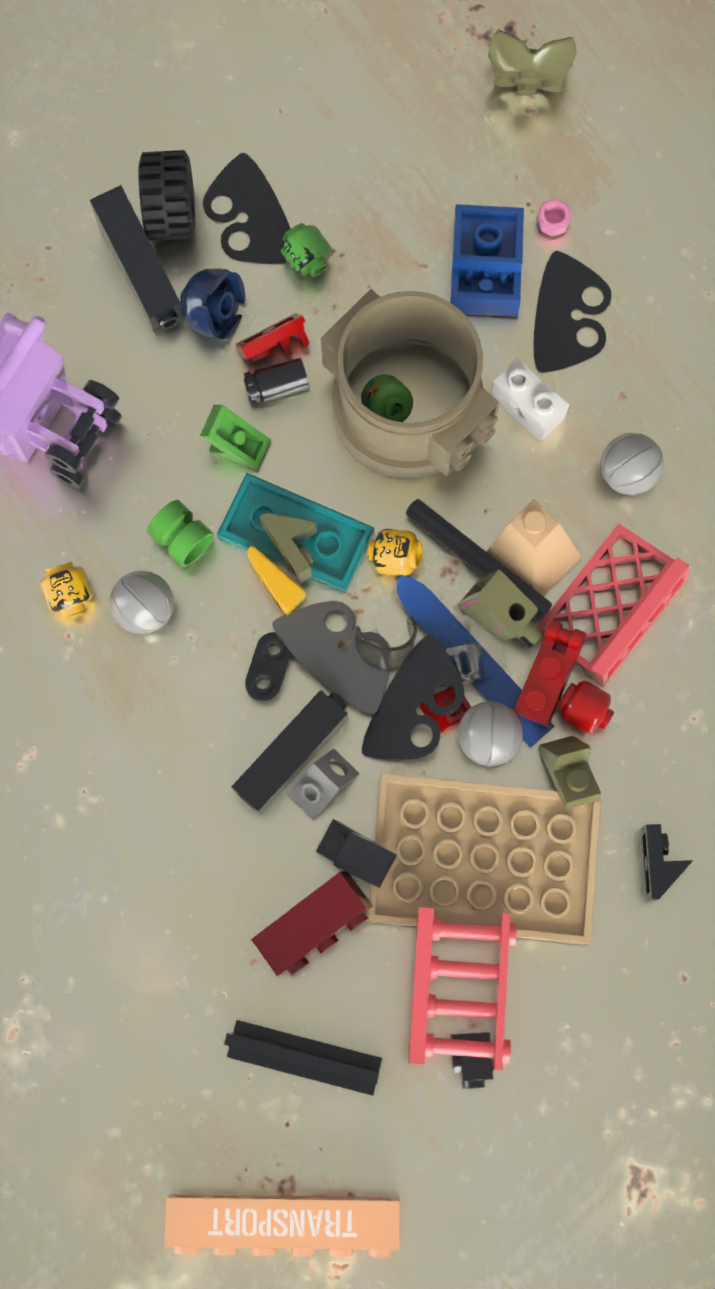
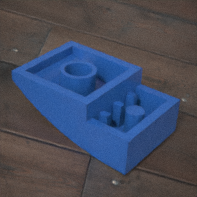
(487, 260)

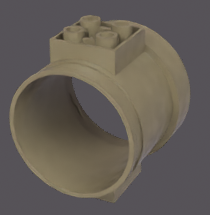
(399, 447)

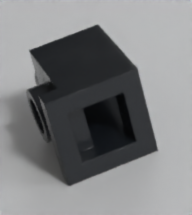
(472, 1069)

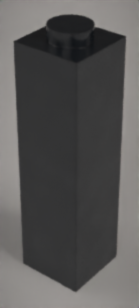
(291, 751)

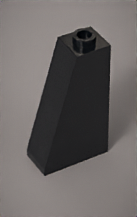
(136, 258)

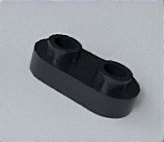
(267, 666)

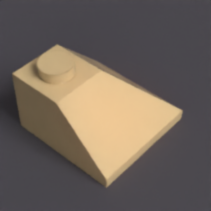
(535, 548)

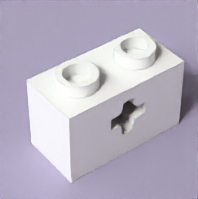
(529, 400)

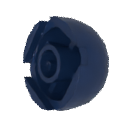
(212, 302)

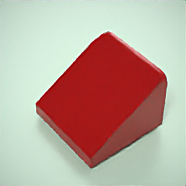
(446, 698)

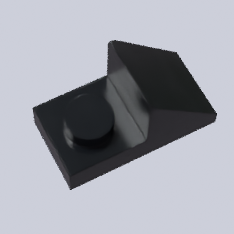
(356, 853)
(658, 873)

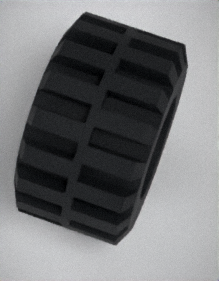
(166, 195)

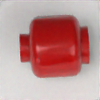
(585, 707)

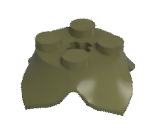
(530, 68)

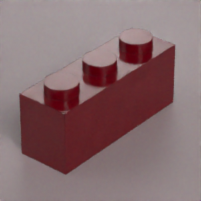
(313, 924)

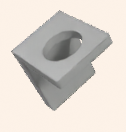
(321, 783)

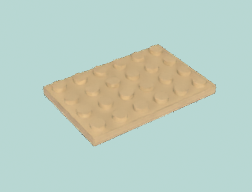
(485, 855)

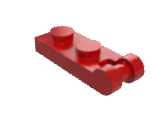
(549, 674)

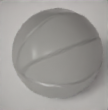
(632, 463)
(141, 602)
(490, 733)

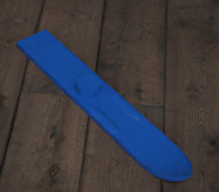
(443, 625)

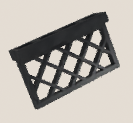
(303, 1057)

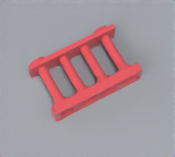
(426, 1005)

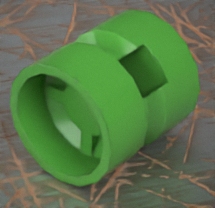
(176, 528)

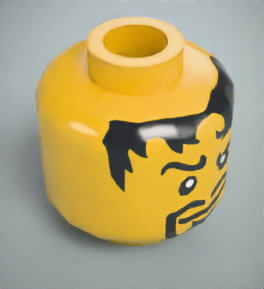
(395, 552)
(66, 589)

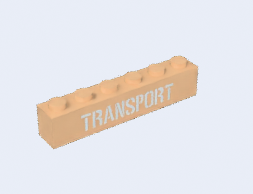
(282, 1222)

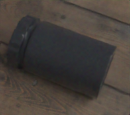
(276, 382)

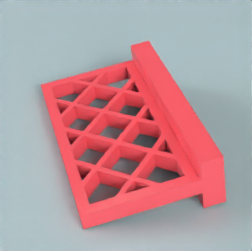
(641, 613)

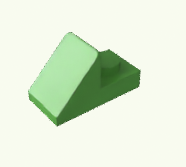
(234, 438)

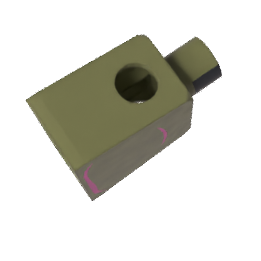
(502, 609)

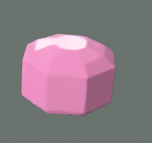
(554, 217)

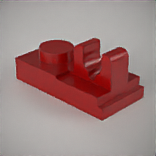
(259, 344)

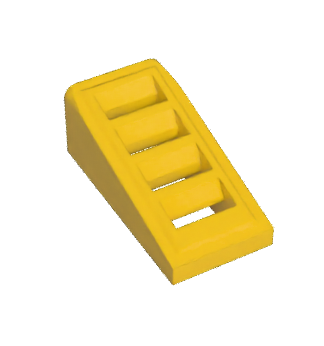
(282, 588)

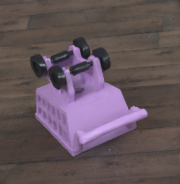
(32, 394)

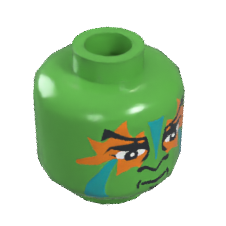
(387, 398)

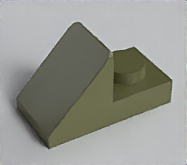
(286, 534)
(570, 771)

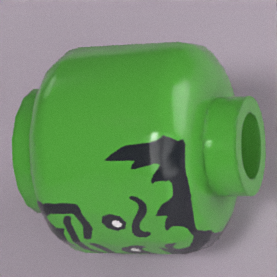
(306, 250)

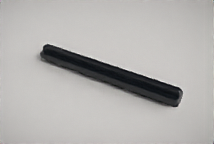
(470, 551)

